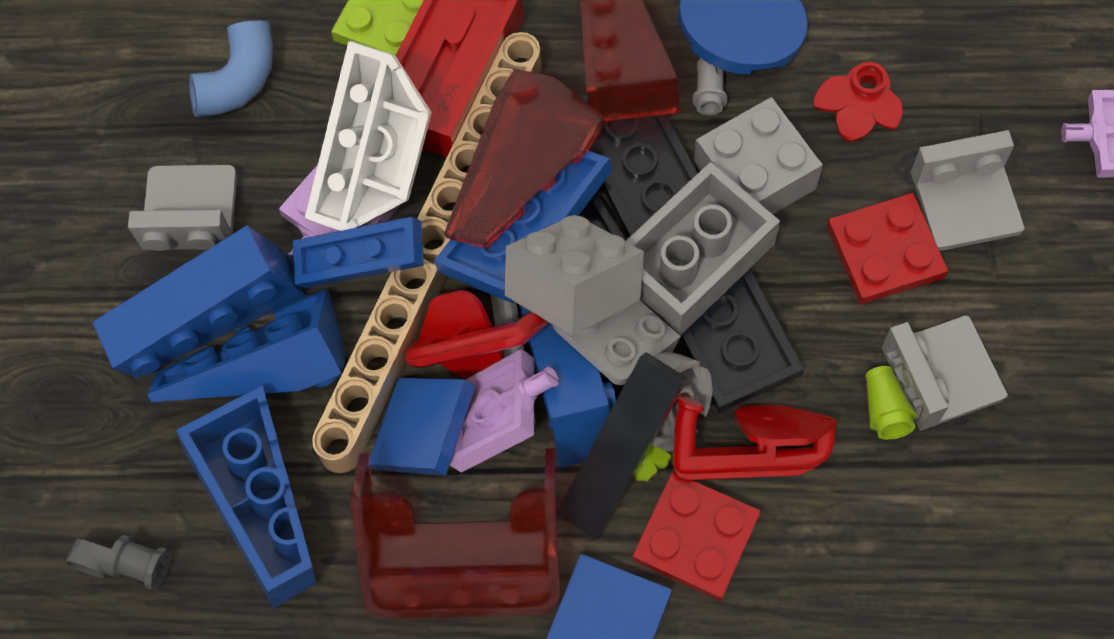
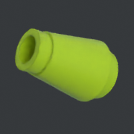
(888, 404)

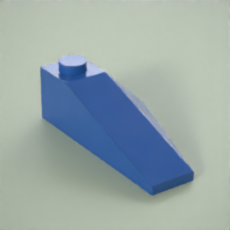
(283, 356)

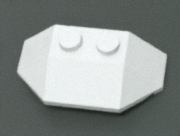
(369, 141)

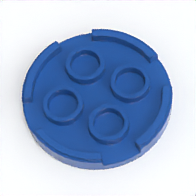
(744, 32)

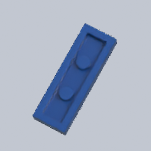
(358, 252)

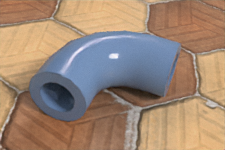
(242, 75)

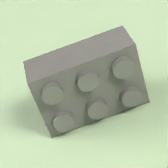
(700, 246)

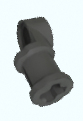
(123, 559)

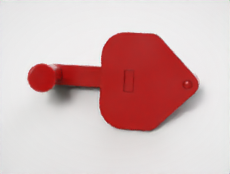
(462, 336)
(763, 425)

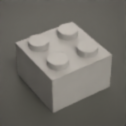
(762, 156)
(573, 274)

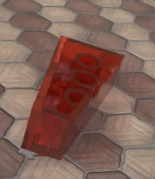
(626, 61)

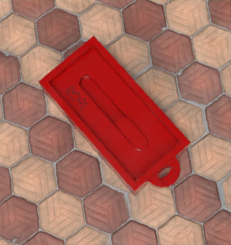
(450, 57)

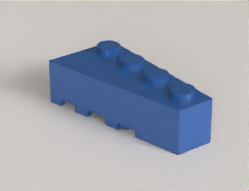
(580, 400)
(249, 486)

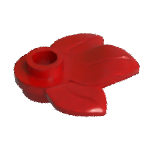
(857, 106)

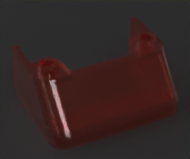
(456, 566)

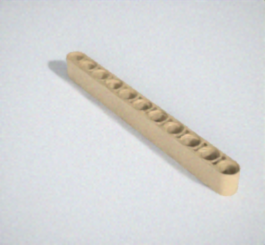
(411, 303)

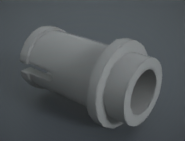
(709, 95)

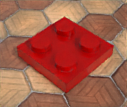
(886, 248)
(696, 536)

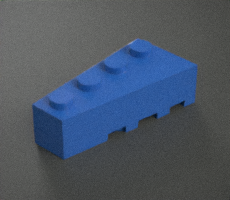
(198, 303)

